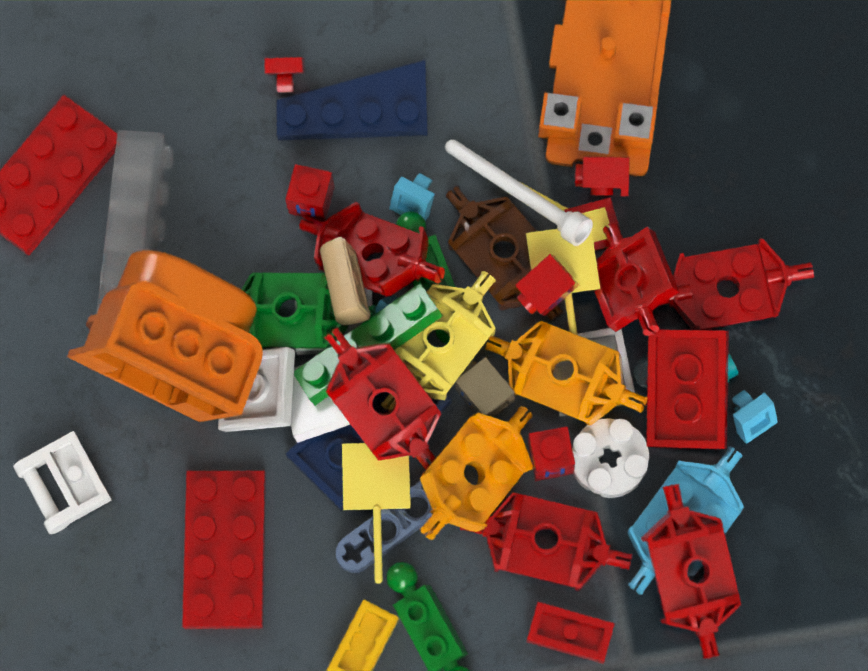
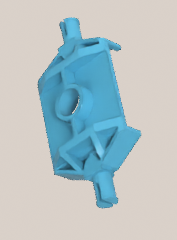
(705, 491)

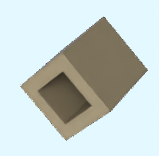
(484, 389)

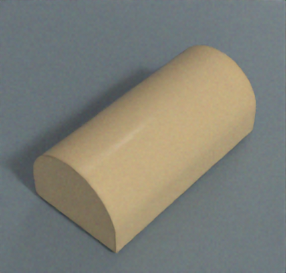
(344, 282)

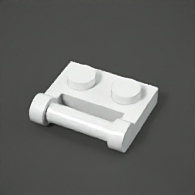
(74, 477)

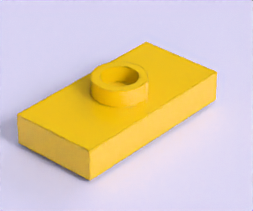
(364, 639)

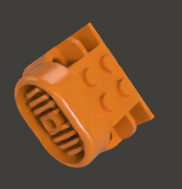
(176, 337)

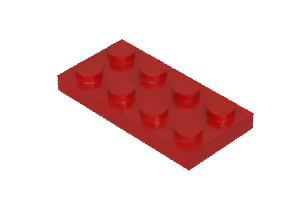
(51, 172)
(224, 550)

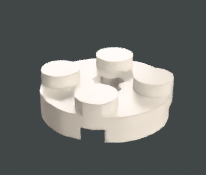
(631, 465)

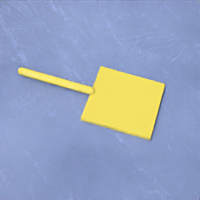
(578, 261)
(374, 487)

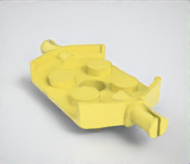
(468, 328)

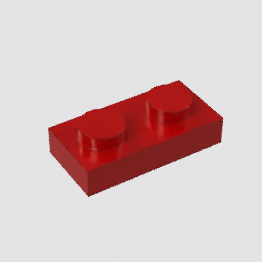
(570, 632)

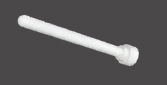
(573, 226)

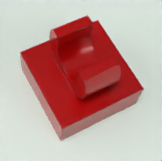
(284, 69)

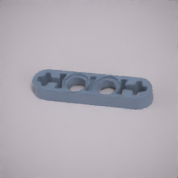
(405, 527)

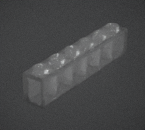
(134, 202)

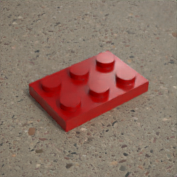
(687, 389)

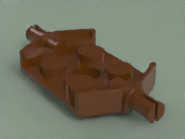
(476, 234)

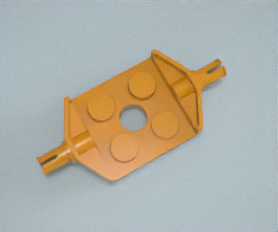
(591, 389)
(496, 454)

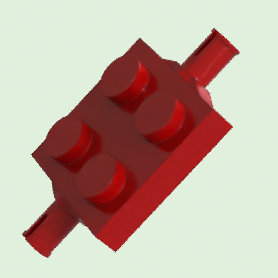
(633, 279)

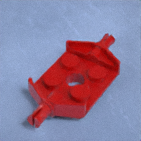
(402, 249)
(755, 271)
(376, 369)
(673, 545)
(570, 562)

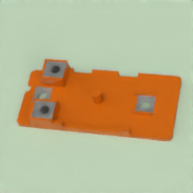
(604, 80)

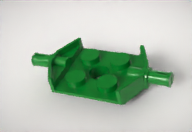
(310, 321)

